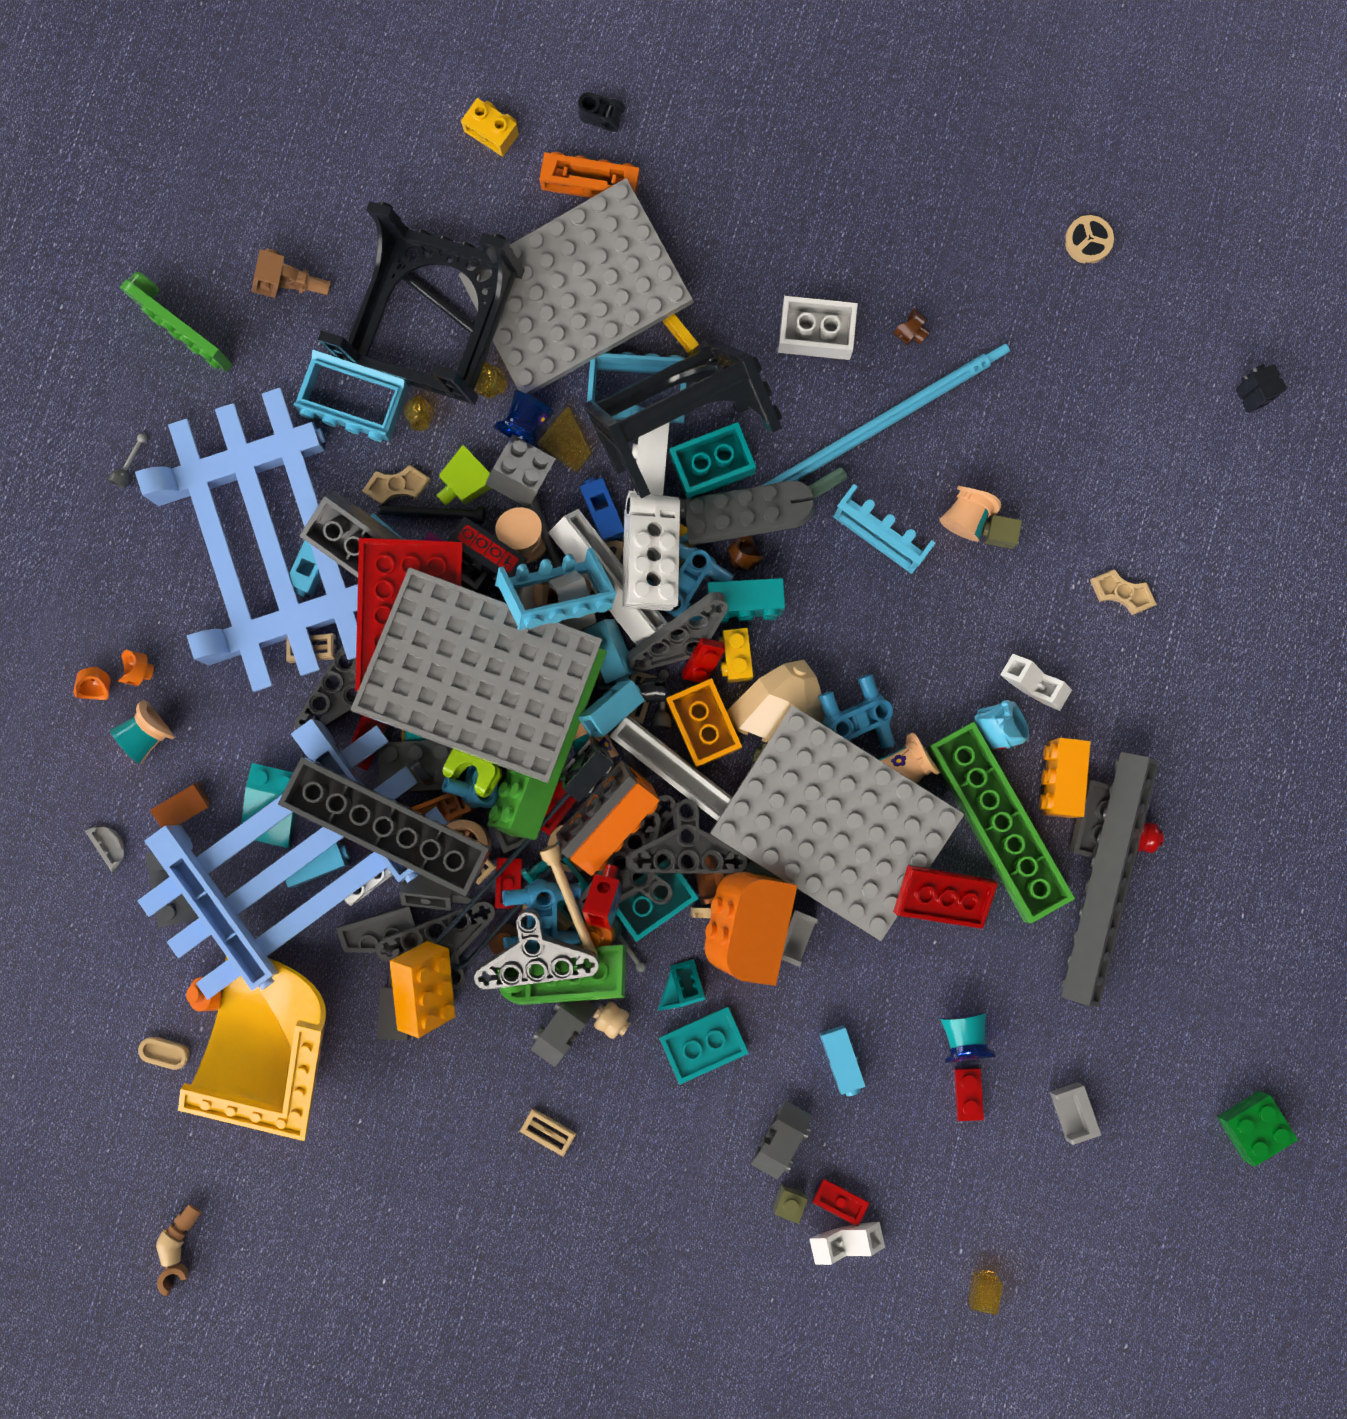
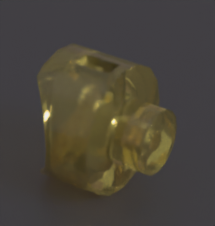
(490, 381)

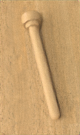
(552, 857)

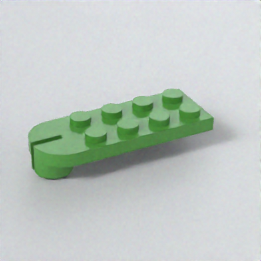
(143, 291)
(604, 984)

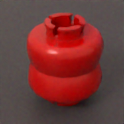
(1150, 838)

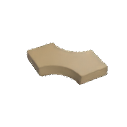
(406, 483)
(1114, 588)

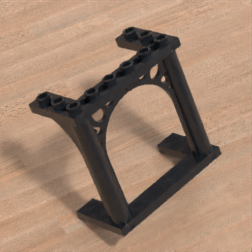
(393, 245)
(720, 376)

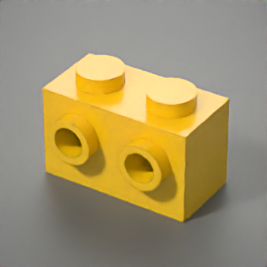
(490, 126)
(737, 655)

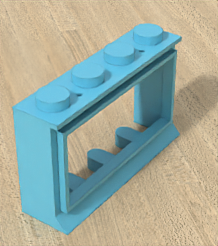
(630, 363)
(351, 423)
(880, 533)
(563, 610)

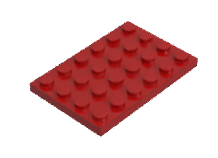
(380, 577)

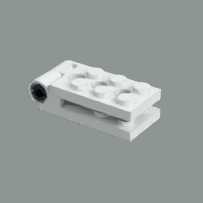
(663, 518)

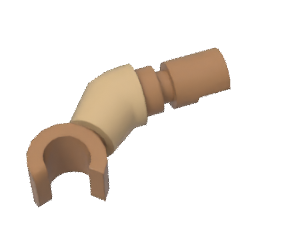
(169, 1248)

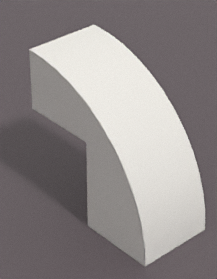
(1032, 681)
(847, 1241)

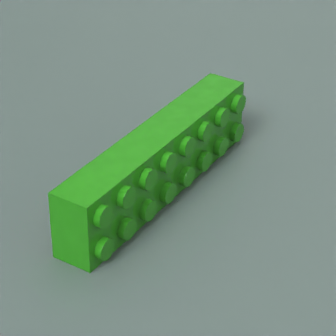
(524, 799)
(1000, 823)

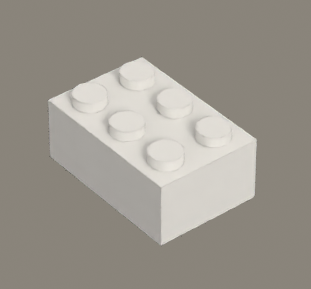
(817, 327)

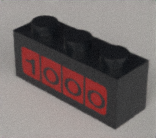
(485, 550)

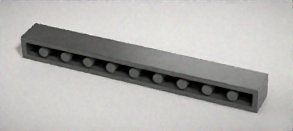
(1109, 879)

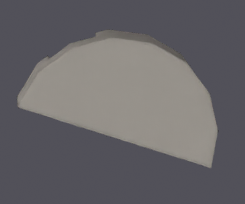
(109, 845)

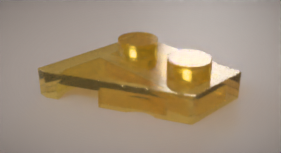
(566, 441)

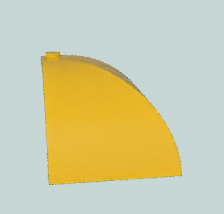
(262, 1057)

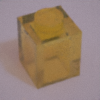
(985, 1292)

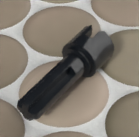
(651, 689)

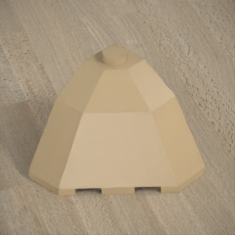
(771, 697)

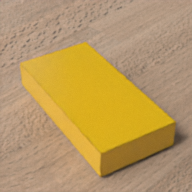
(681, 334)

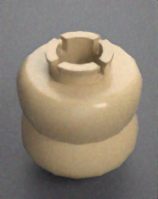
(611, 1020)

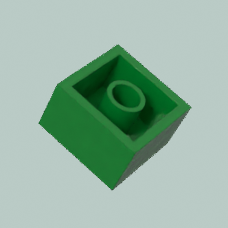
(1257, 1128)

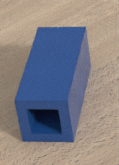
(602, 509)

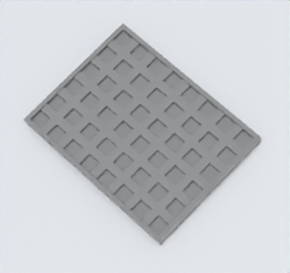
(584, 288)
(474, 681)
(835, 821)

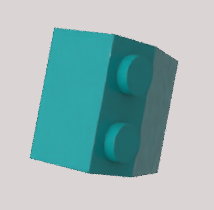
(262, 788)

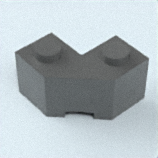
(562, 1030)
(779, 1145)

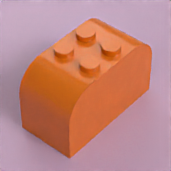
(749, 926)

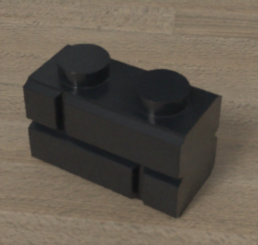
(1260, 387)

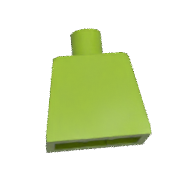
(463, 478)

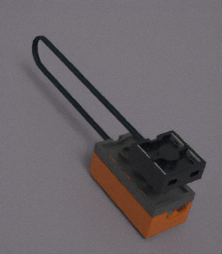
(596, 826)

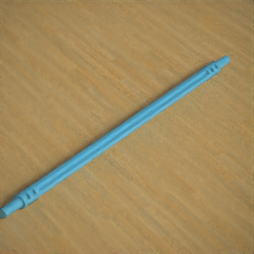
(887, 418)

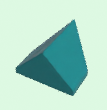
(682, 987)

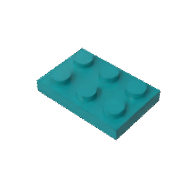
(703, 1045)

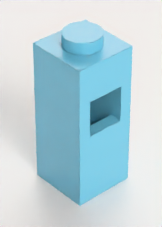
(305, 572)
(616, 663)
(611, 708)
(329, 861)
(842, 1061)

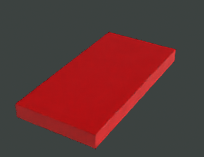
(945, 897)

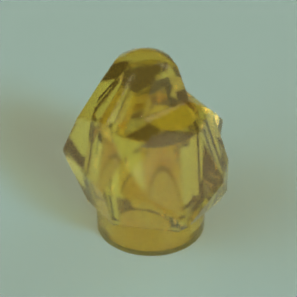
(418, 413)

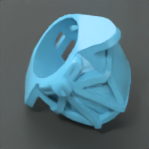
(1002, 725)

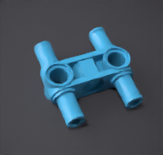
(691, 577)
(862, 716)
(467, 791)
(545, 906)

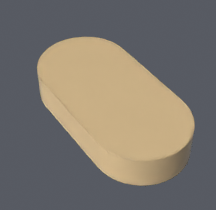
(164, 1053)

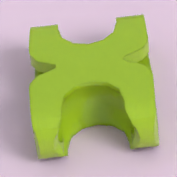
(488, 772)

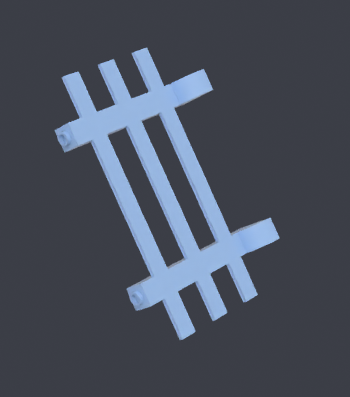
(242, 463)
(219, 914)

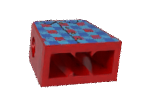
(601, 907)

